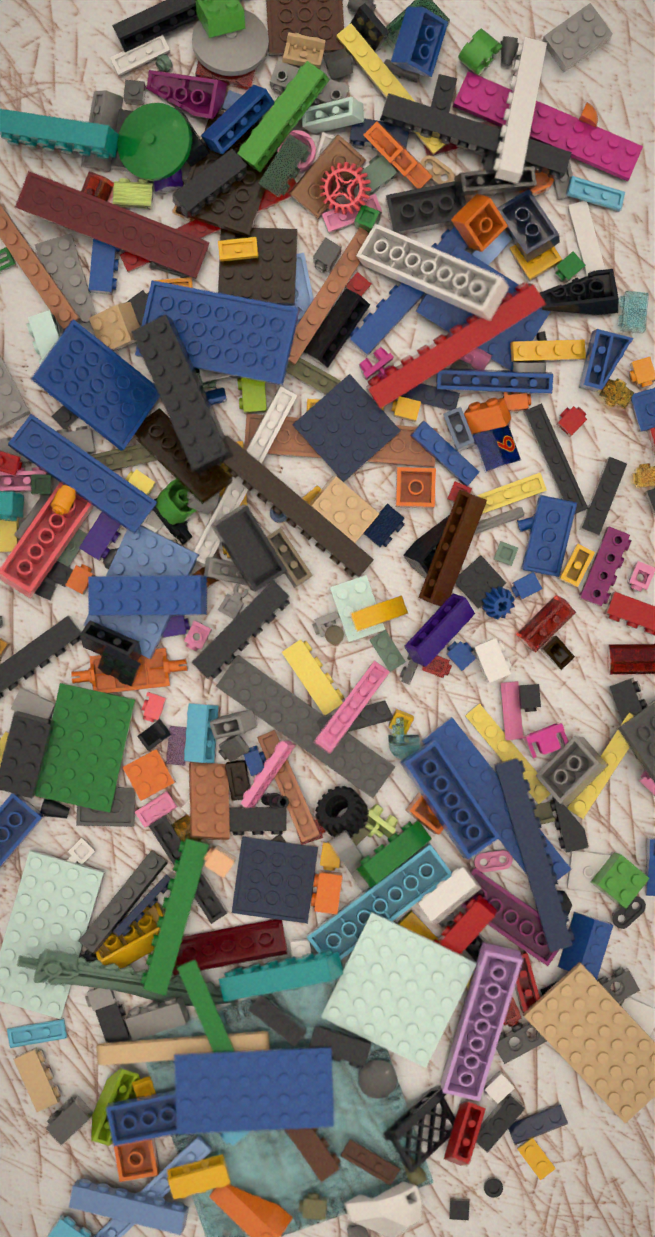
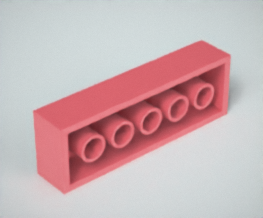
(42, 545)

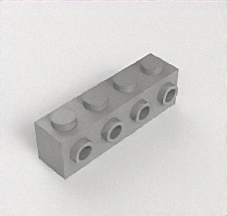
(284, 73)

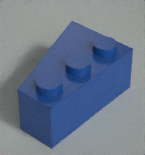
(602, 357)

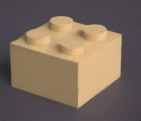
(115, 326)

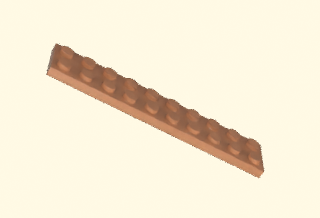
(289, 442)

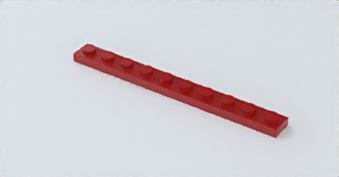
(202, 230)

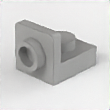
(328, 620)

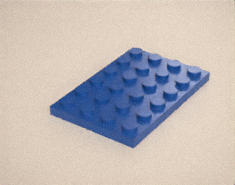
(499, 347)
(96, 385)

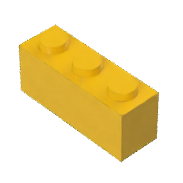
(198, 1176)

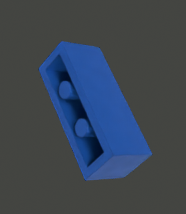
(102, 268)

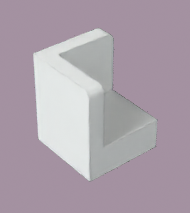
(153, 522)

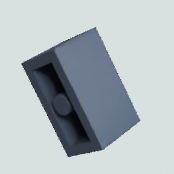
(459, 429)

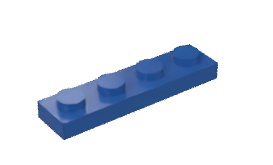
(444, 453)

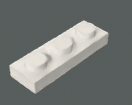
(140, 55)

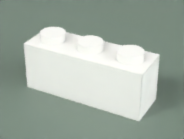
(449, 895)

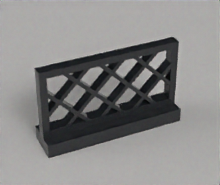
(411, 1118)

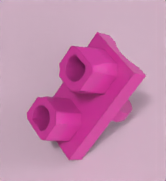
(383, 358)

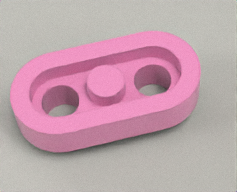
(493, 861)

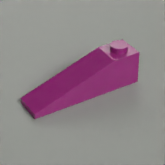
(193, 94)

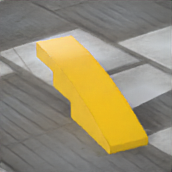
(379, 613)

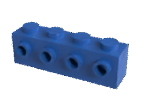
(238, 119)

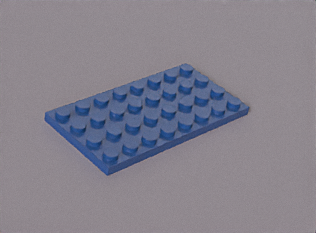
(226, 330)
(254, 1090)

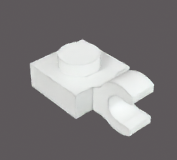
(80, 852)

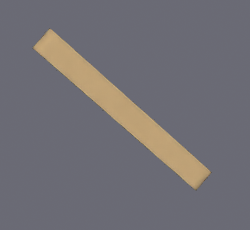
(165, 1048)

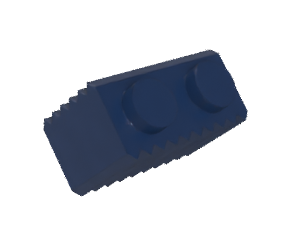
(384, 525)

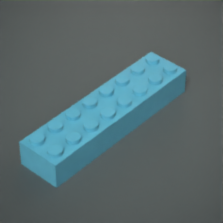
(388, 899)

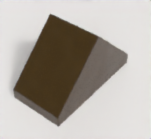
(557, 652)

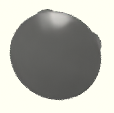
(377, 1079)

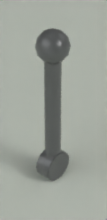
(153, 266)

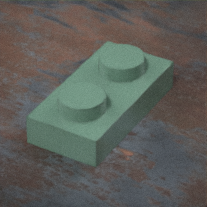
(387, 650)

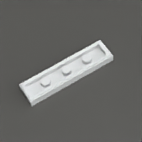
(586, 236)

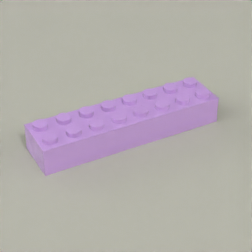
(481, 1021)

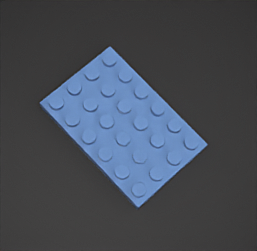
(146, 555)

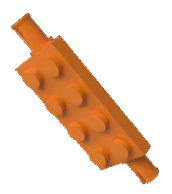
(151, 674)

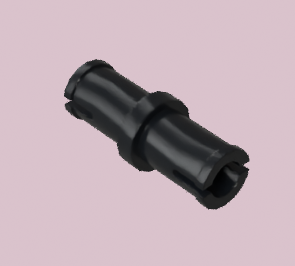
(274, 800)

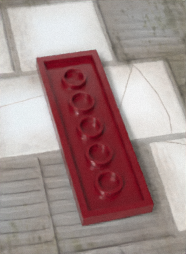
(233, 945)

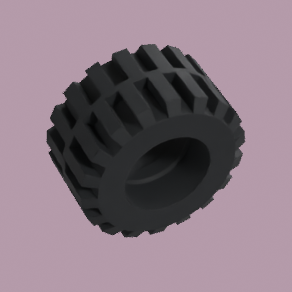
(333, 803)

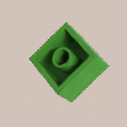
(220, 16)
(620, 880)

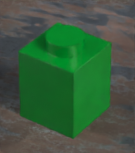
(569, 267)

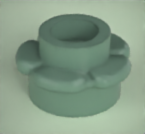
(163, 63)

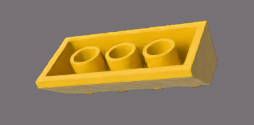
(135, 944)

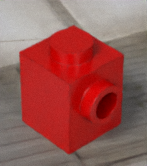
(571, 420)

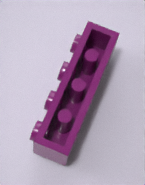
(604, 566)

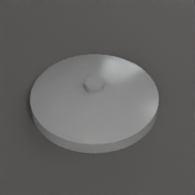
(232, 52)

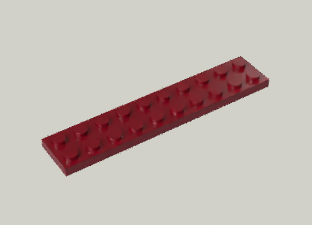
(112, 224)

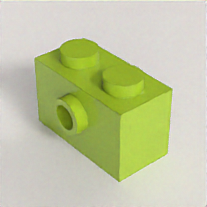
(253, 396)

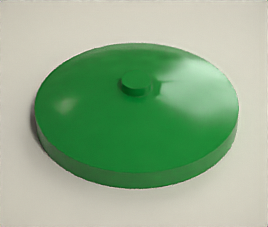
(154, 141)

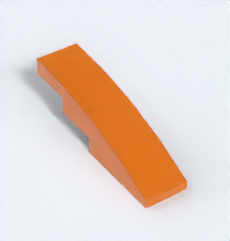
(398, 155)

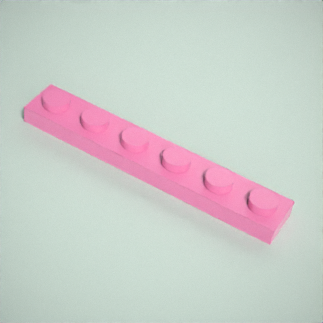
(352, 707)

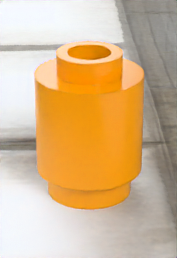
(63, 500)

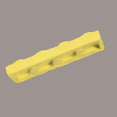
(513, 492)

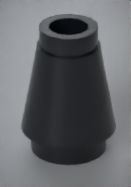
(54, 809)

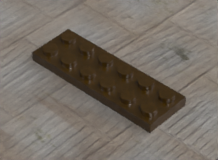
(161, 440)

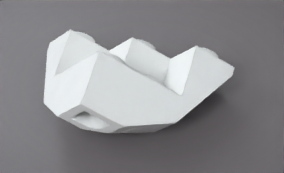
(389, 1212)

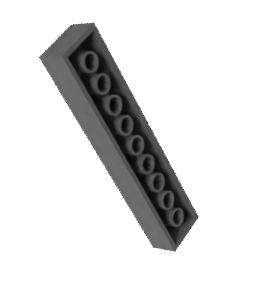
(299, 723)

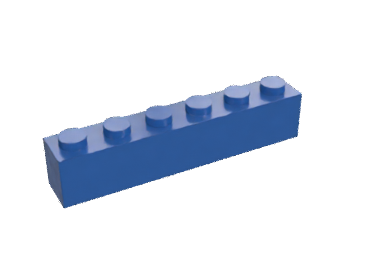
(494, 380)

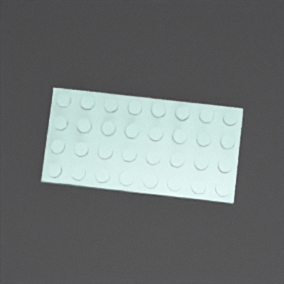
(50, 914)

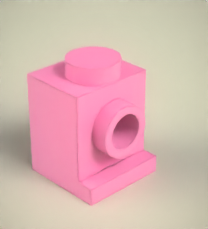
(647, 572)
(204, 634)

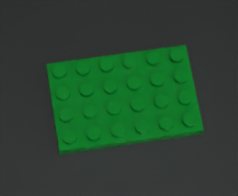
(85, 747)

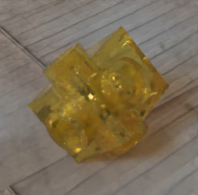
(616, 393)

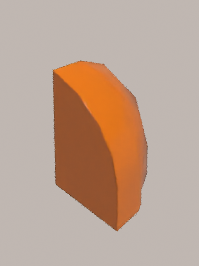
(589, 115)

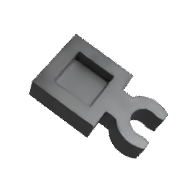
(231, 604)

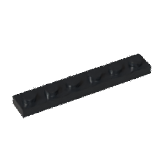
(555, 456)

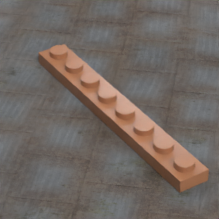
(35, 271)
(327, 296)

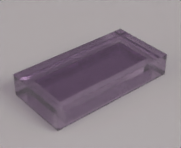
(176, 746)

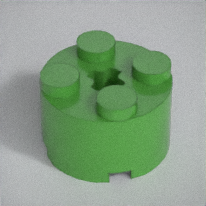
(479, 51)
(173, 503)

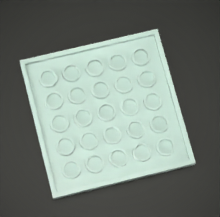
(398, 989)

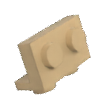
(303, 49)

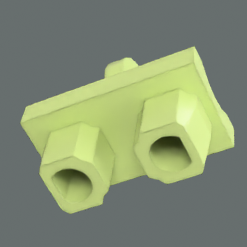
(377, 825)

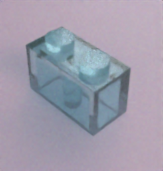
(634, 312)

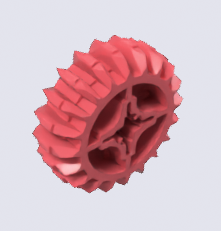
(338, 191)

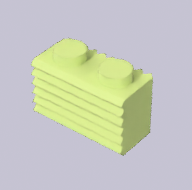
(133, 194)

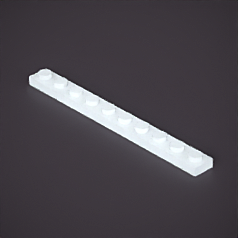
(258, 449)

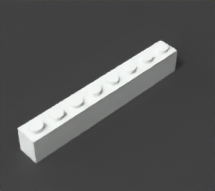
(520, 111)

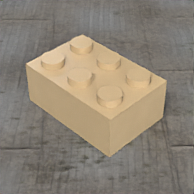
(344, 508)

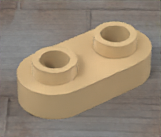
(438, 169)

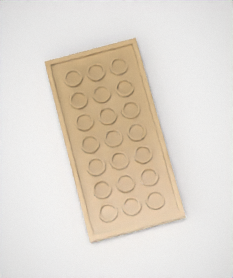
(598, 1040)

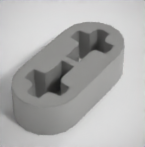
(529, 366)

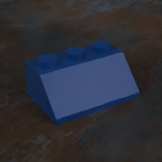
(419, 41)
(589, 944)

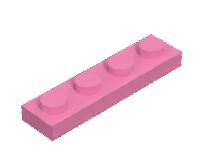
(271, 768)

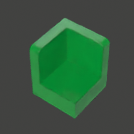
(367, 218)

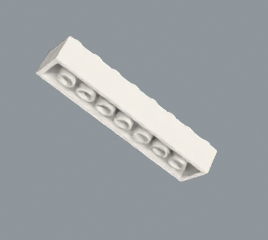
(432, 272)

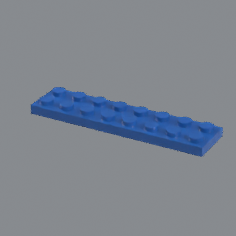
(82, 473)

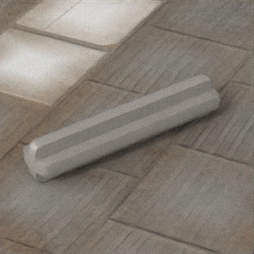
(31, 516)
(499, 519)

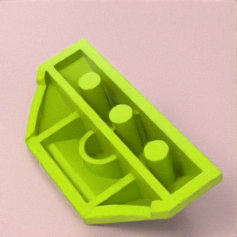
(117, 1088)

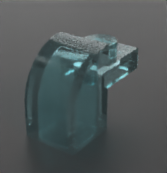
(401, 744)

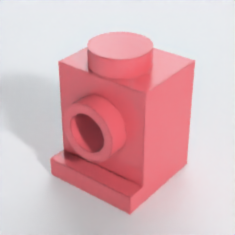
(153, 707)

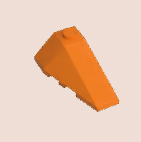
(251, 1212)

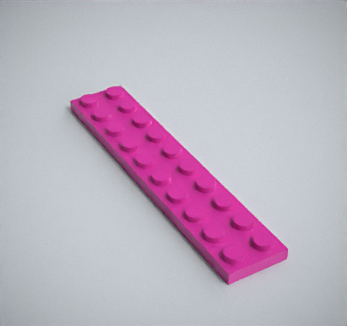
(552, 127)

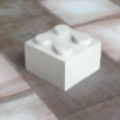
(492, 660)

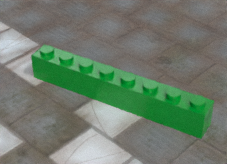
(175, 916)

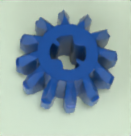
(498, 602)

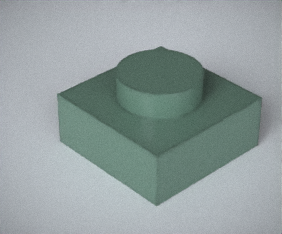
(505, 553)

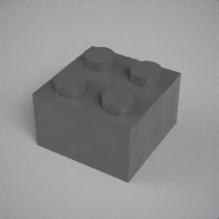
(69, 1120)

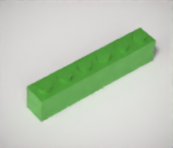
(283, 116)

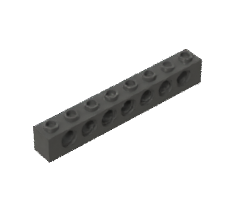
(526, 1043)

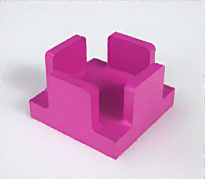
(546, 739)

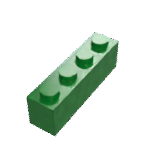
(394, 853)

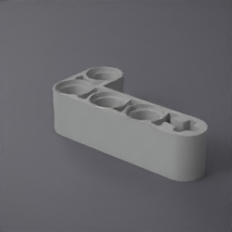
(350, 856)

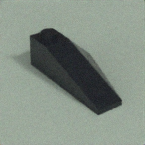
(589, 295)
(424, 548)

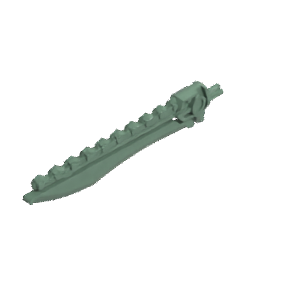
(69, 969)

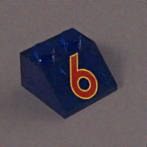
(496, 448)

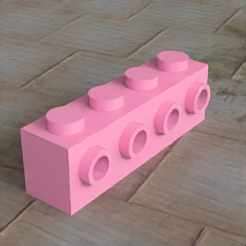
(20, 482)

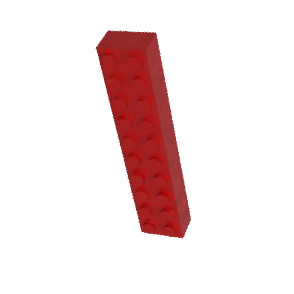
(454, 345)

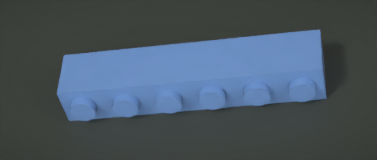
(129, 1206)

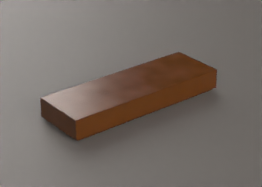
(370, 1162)

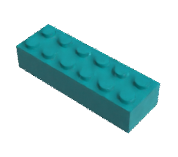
(58, 133)
(281, 975)

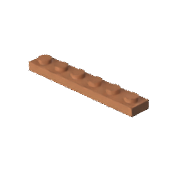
(289, 787)

